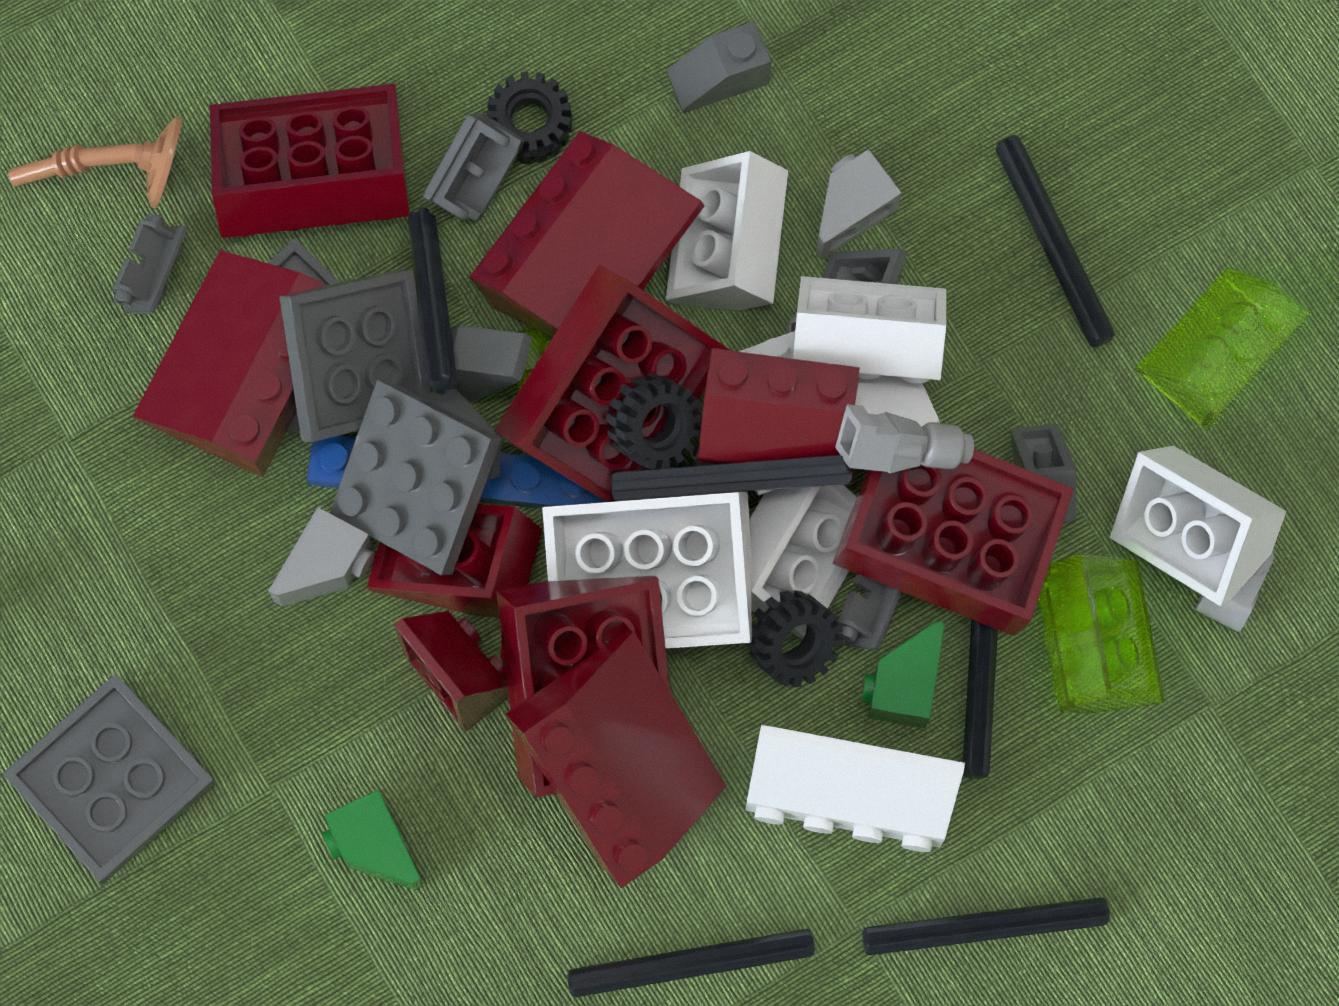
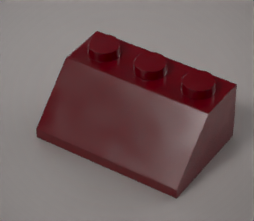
(772, 407)

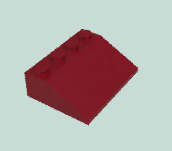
(307, 161)
(583, 214)
(599, 347)
(229, 365)
(959, 536)
(562, 623)
(619, 757)

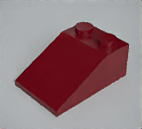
(492, 559)
(453, 665)

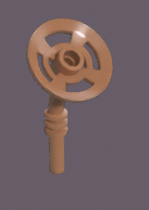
(152, 157)

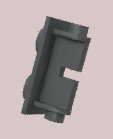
(142, 285)
(867, 617)

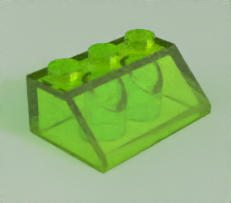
(1222, 344)
(1099, 635)

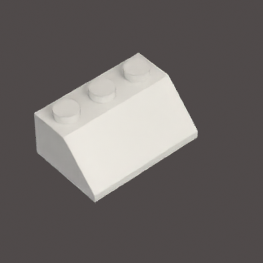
(735, 240)
(872, 327)
(1195, 523)
(796, 542)

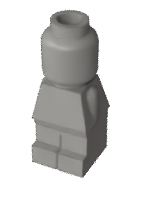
(898, 443)

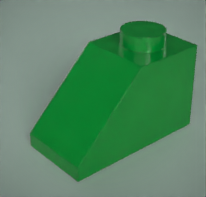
(906, 680)
(370, 841)

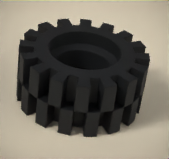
(537, 92)
(633, 411)
(809, 654)

